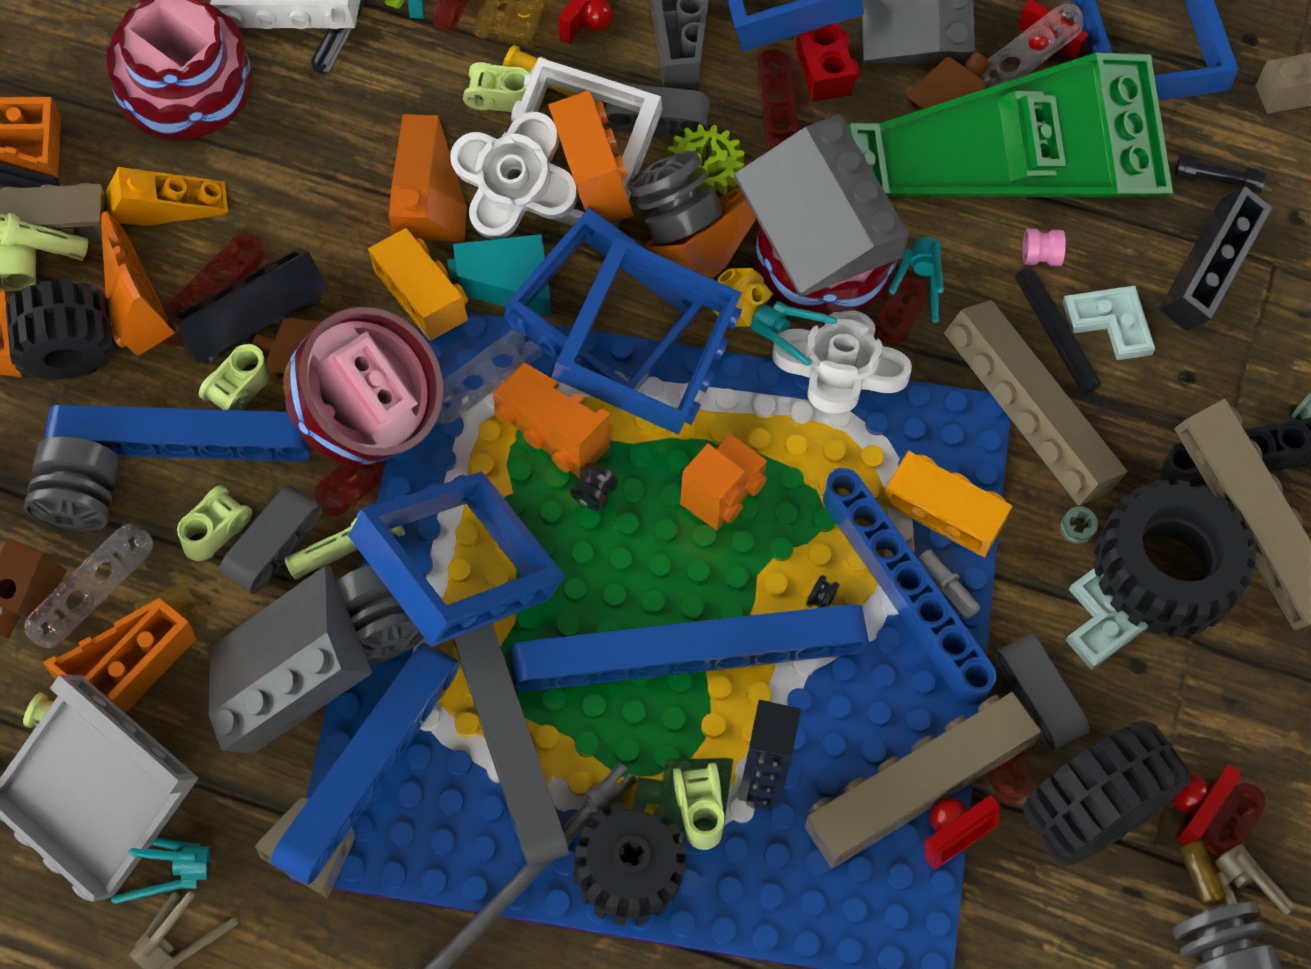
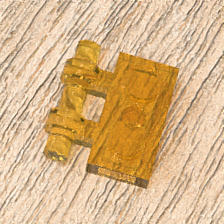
(516, 24)

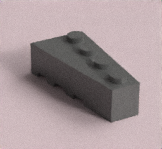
(679, 40)

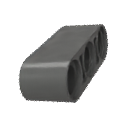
(680, 111)
(271, 539)
(1041, 691)

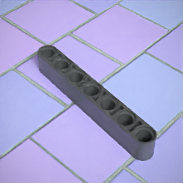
(511, 746)

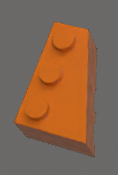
(30, 133)
(591, 156)
(552, 419)
(130, 654)

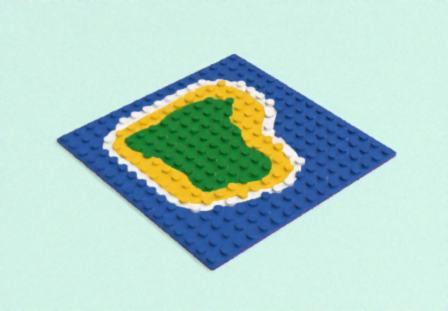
(767, 894)

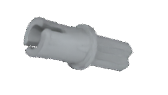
(948, 584)

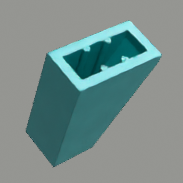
(498, 268)

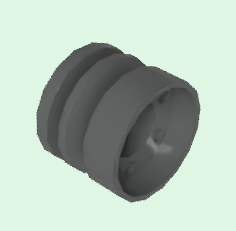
(674, 195)
(72, 484)
(377, 616)
(1226, 938)

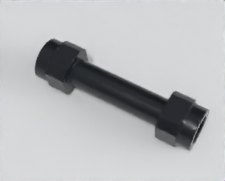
(1189, 167)

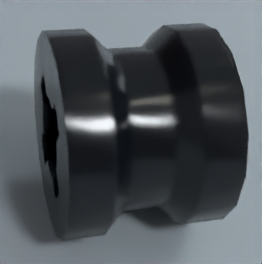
(594, 487)

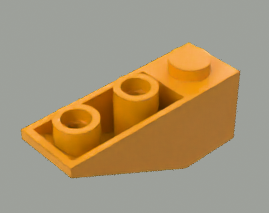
(162, 198)

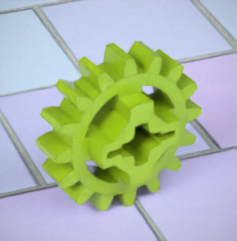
(722, 155)

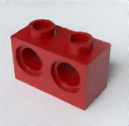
(826, 62)

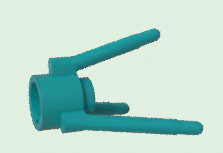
(925, 261)
(772, 321)
(188, 859)

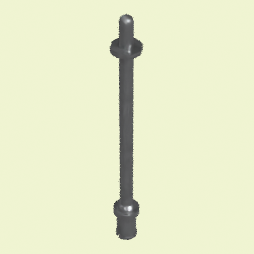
(596, 799)

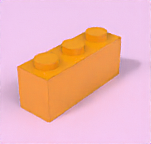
(419, 283)
(946, 503)

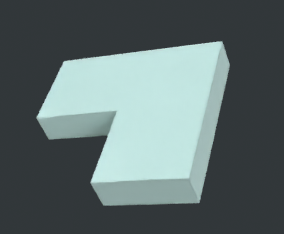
(1114, 310)
(1106, 630)

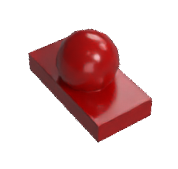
(1034, 12)
(593, 14)
(1203, 802)
(958, 827)

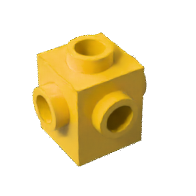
(753, 291)

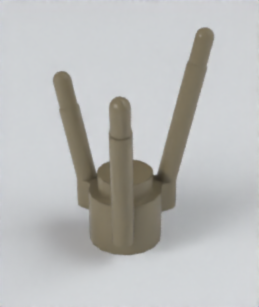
(1240, 868)
(153, 949)

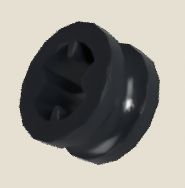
(822, 593)

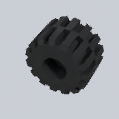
(59, 330)
(618, 886)

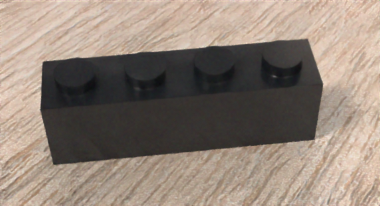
(1215, 258)
(249, 305)
(769, 754)

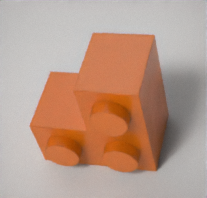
(721, 480)

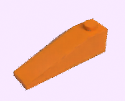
(425, 185)
(715, 244)
(131, 299)

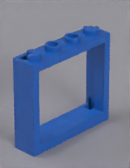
(789, 19)
(1212, 40)
(600, 236)
(673, 278)
(412, 589)

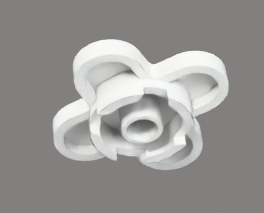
(491, 162)
(843, 362)

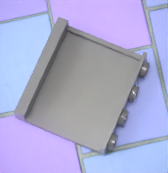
(90, 789)

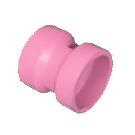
(1043, 247)

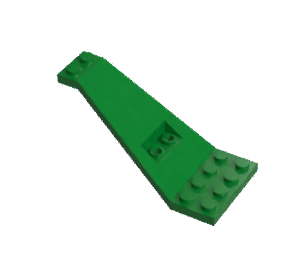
(1049, 134)

